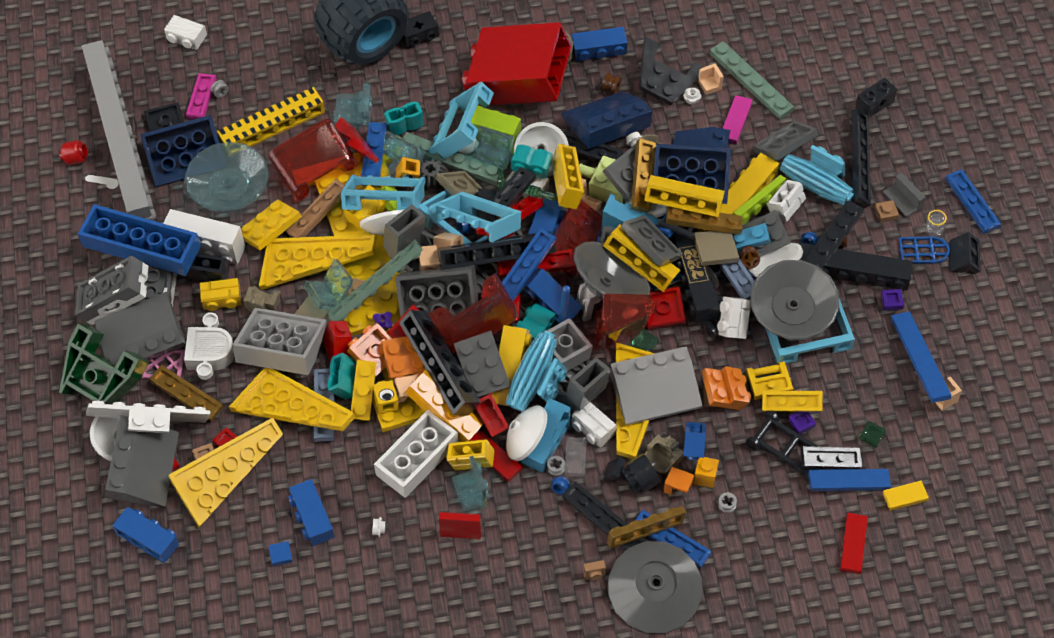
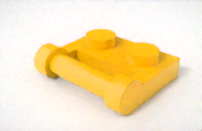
(776, 382)

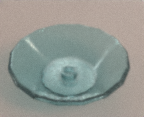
(223, 165)

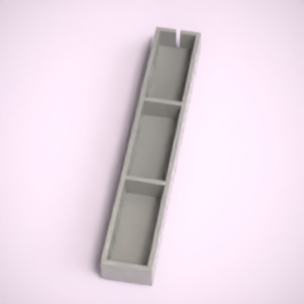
(118, 133)

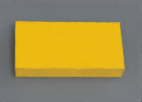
(905, 495)

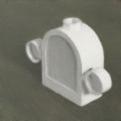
(208, 347)

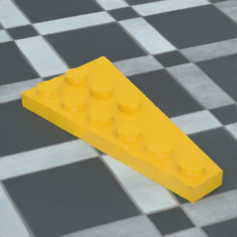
(299, 257)
(287, 400)
(628, 436)
(215, 475)

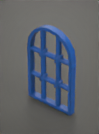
(931, 245)

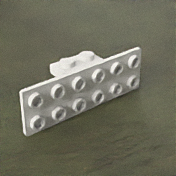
(148, 419)

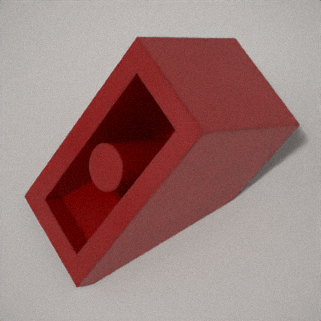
(336, 338)

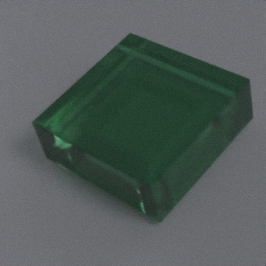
(645, 341)
(872, 434)

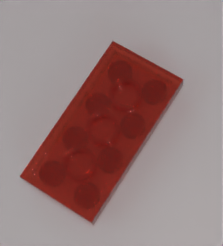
(577, 227)

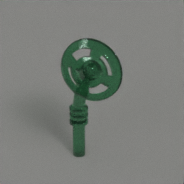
(532, 190)

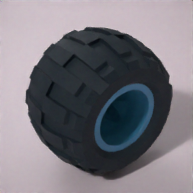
(361, 28)

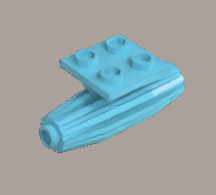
(819, 174)
(537, 373)

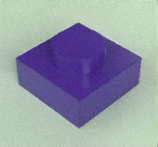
(892, 299)
(802, 422)

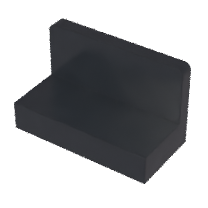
(965, 253)

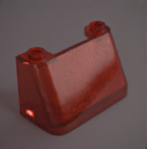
(311, 157)
(481, 317)
(621, 317)

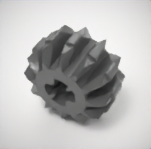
(430, 170)

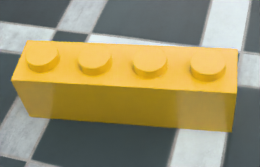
(567, 176)
(684, 196)
(629, 252)
(511, 350)

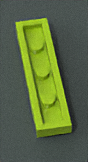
(754, 205)

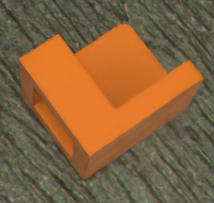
(678, 480)

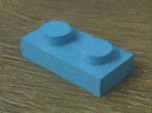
(752, 236)

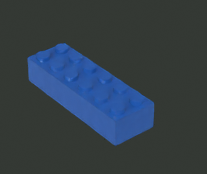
(142, 238)

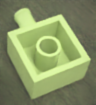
(599, 185)

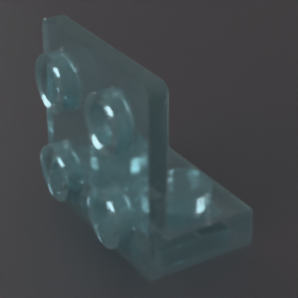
(354, 107)
(397, 147)
(493, 147)
(332, 289)
(471, 488)

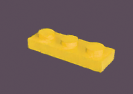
(363, 389)
(792, 401)

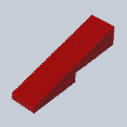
(355, 140)
(491, 415)

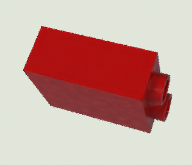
(520, 62)

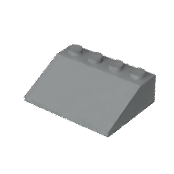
(279, 341)
(655, 385)

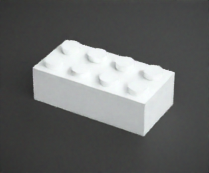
(215, 236)
(415, 453)

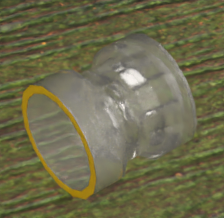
(935, 222)

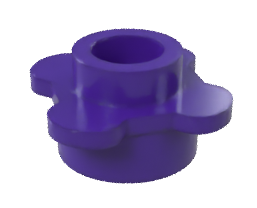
(387, 324)

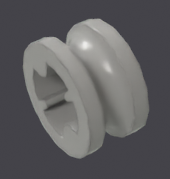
(219, 88)
(559, 461)
(724, 507)

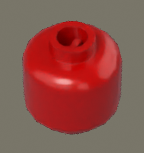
(73, 152)

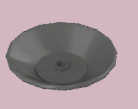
(606, 272)
(796, 284)
(650, 606)

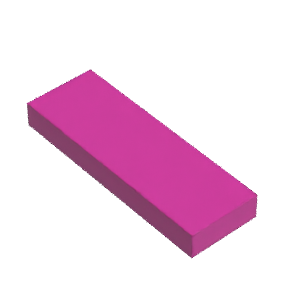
(201, 96)
(737, 117)

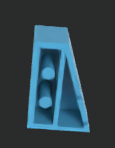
(616, 213)
(557, 424)

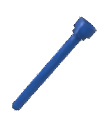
(564, 304)

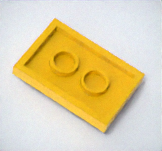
(269, 224)

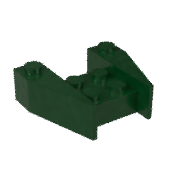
(95, 375)

